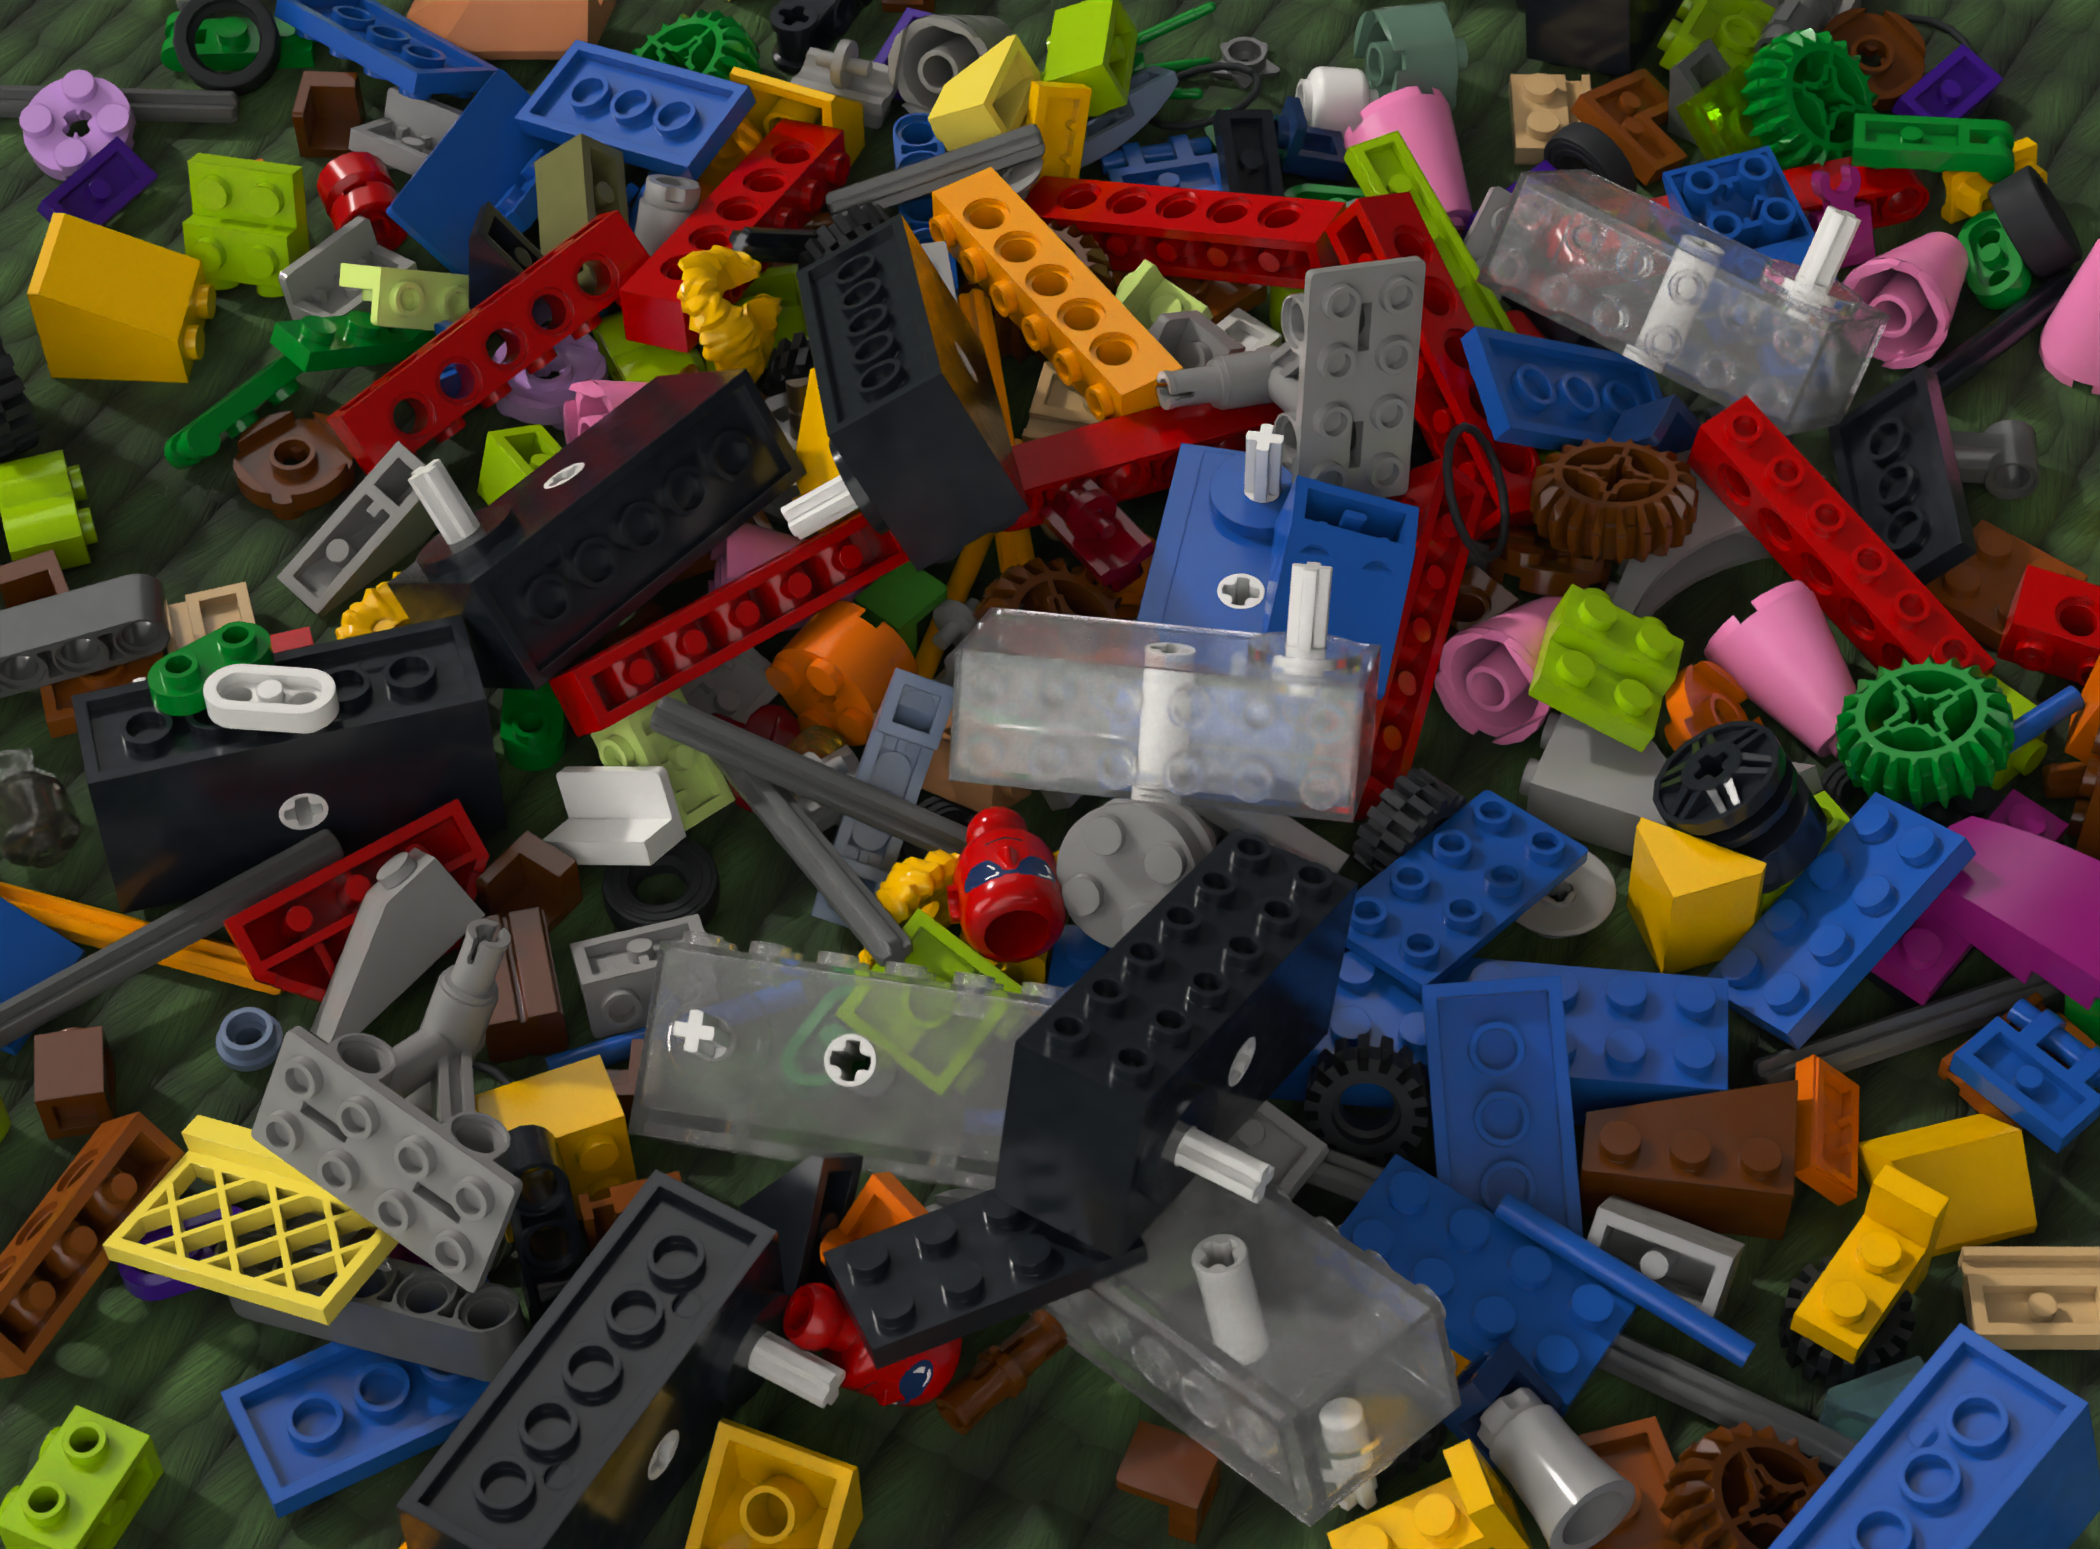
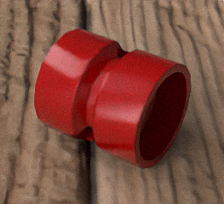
(360, 186)

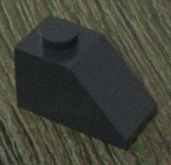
(498, 256)
(804, 1209)

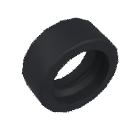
(242, 81)
(2035, 223)

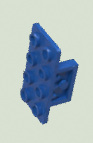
(473, 163)
(1458, 890)

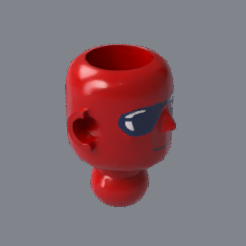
(1006, 889)
(819, 1321)

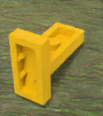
(1062, 118)
(1874, 1265)
(1457, 1513)

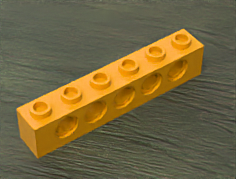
(1050, 295)

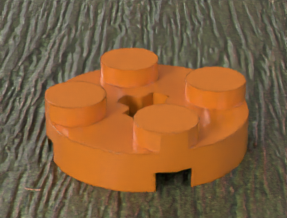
(1702, 699)

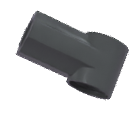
(1999, 458)

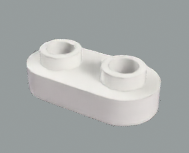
(271, 698)

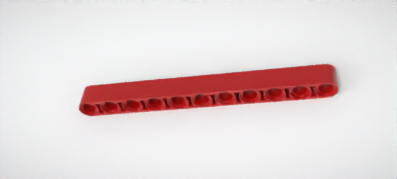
(1141, 449)

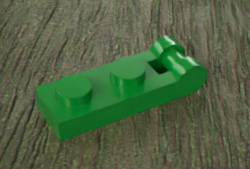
(234, 43)
(1934, 144)
(344, 341)
(232, 413)

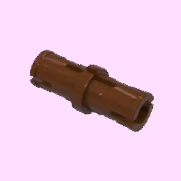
(1001, 1371)

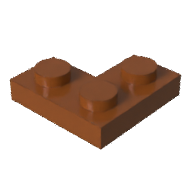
(1631, 116)

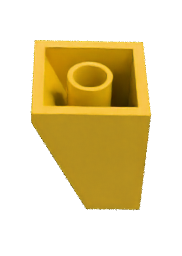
(117, 305)

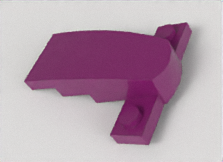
(2016, 902)

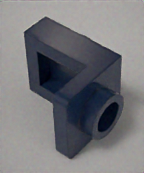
(1306, 149)

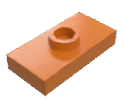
(1827, 1130)

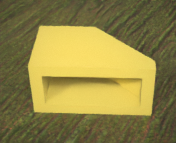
(985, 96)

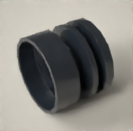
(1744, 795)

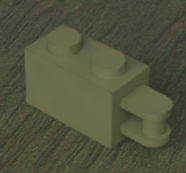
(574, 188)

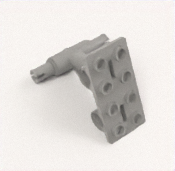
(1338, 376)
(400, 1123)

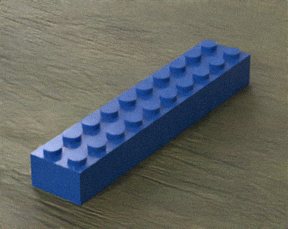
(1626, 1030)

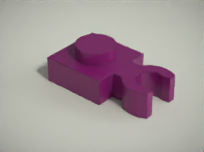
(1842, 198)

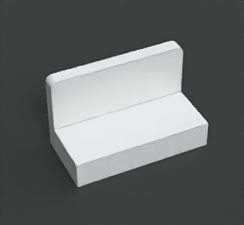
(617, 815)

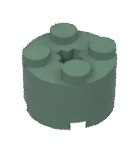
(1410, 49)

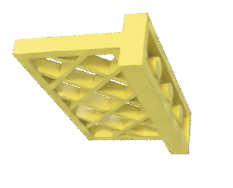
(241, 1170)

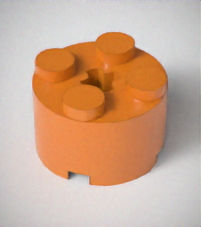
(839, 670)

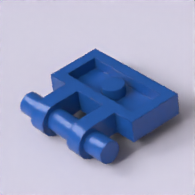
(1170, 164)
(2029, 1083)

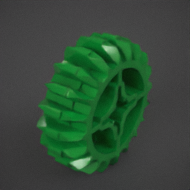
(703, 44)
(1806, 97)
(1925, 732)

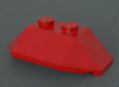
(301, 930)

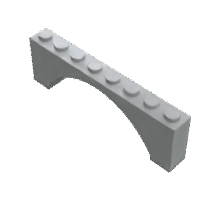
(1587, 779)

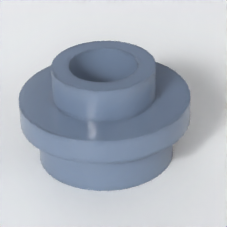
(243, 1027)

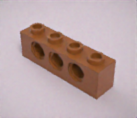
(61, 1243)

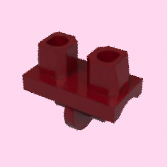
(1099, 535)

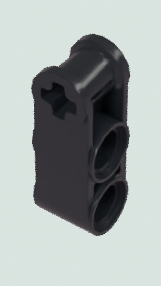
(807, 25)
(550, 1255)

